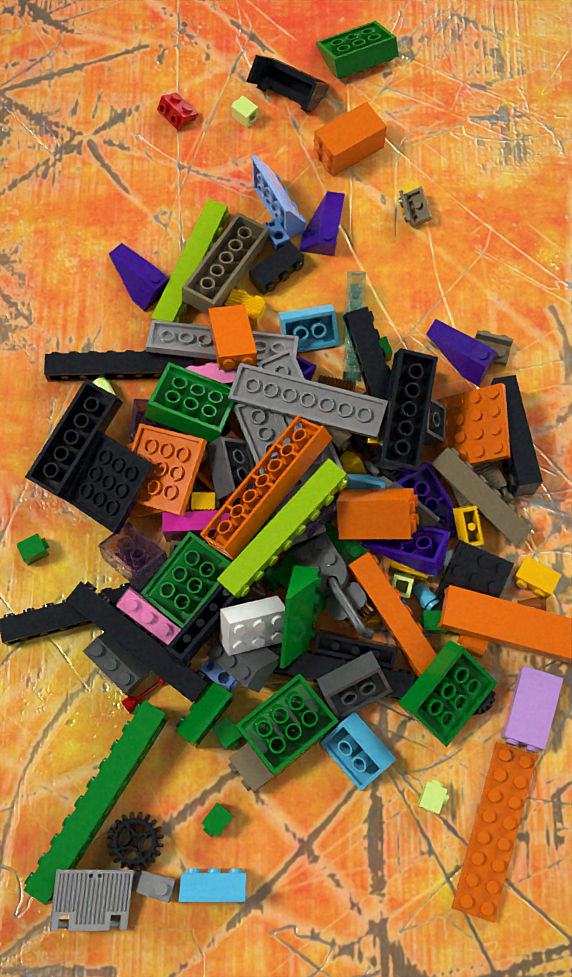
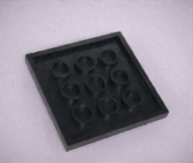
(109, 482)

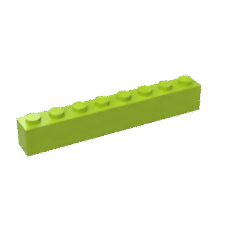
(203, 237)
(283, 528)

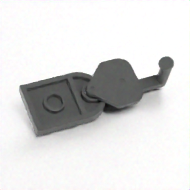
(343, 596)

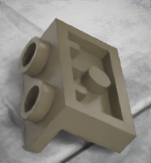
(500, 343)

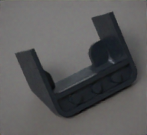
(287, 81)

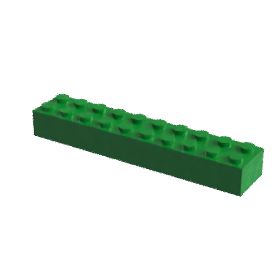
(98, 800)

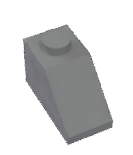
(154, 885)

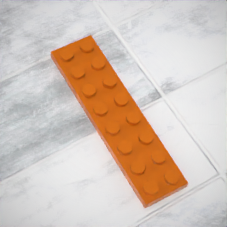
(494, 832)

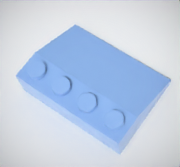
(276, 198)

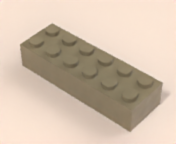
(225, 263)

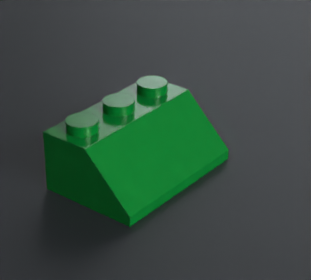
(204, 714)

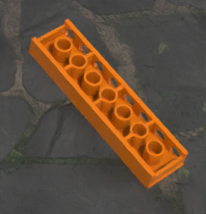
(268, 488)
(507, 623)

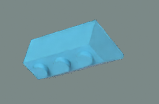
(313, 325)
(357, 751)
(213, 886)

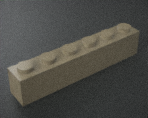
(479, 494)

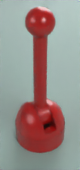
(131, 702)

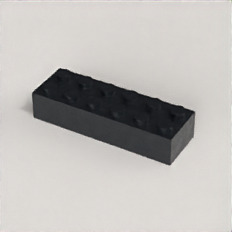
(406, 411)
(73, 438)
(522, 467)

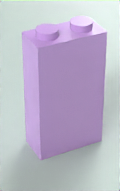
(532, 709)

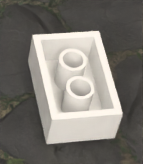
(252, 625)

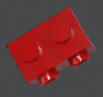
(176, 110)

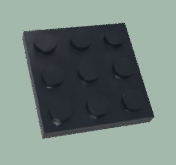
(475, 571)

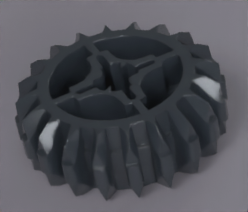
(140, 849)

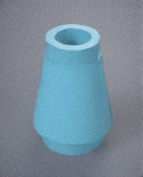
(426, 598)

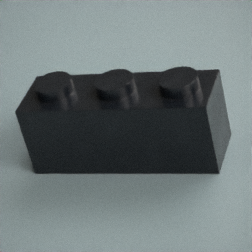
(276, 268)

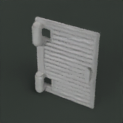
(91, 899)

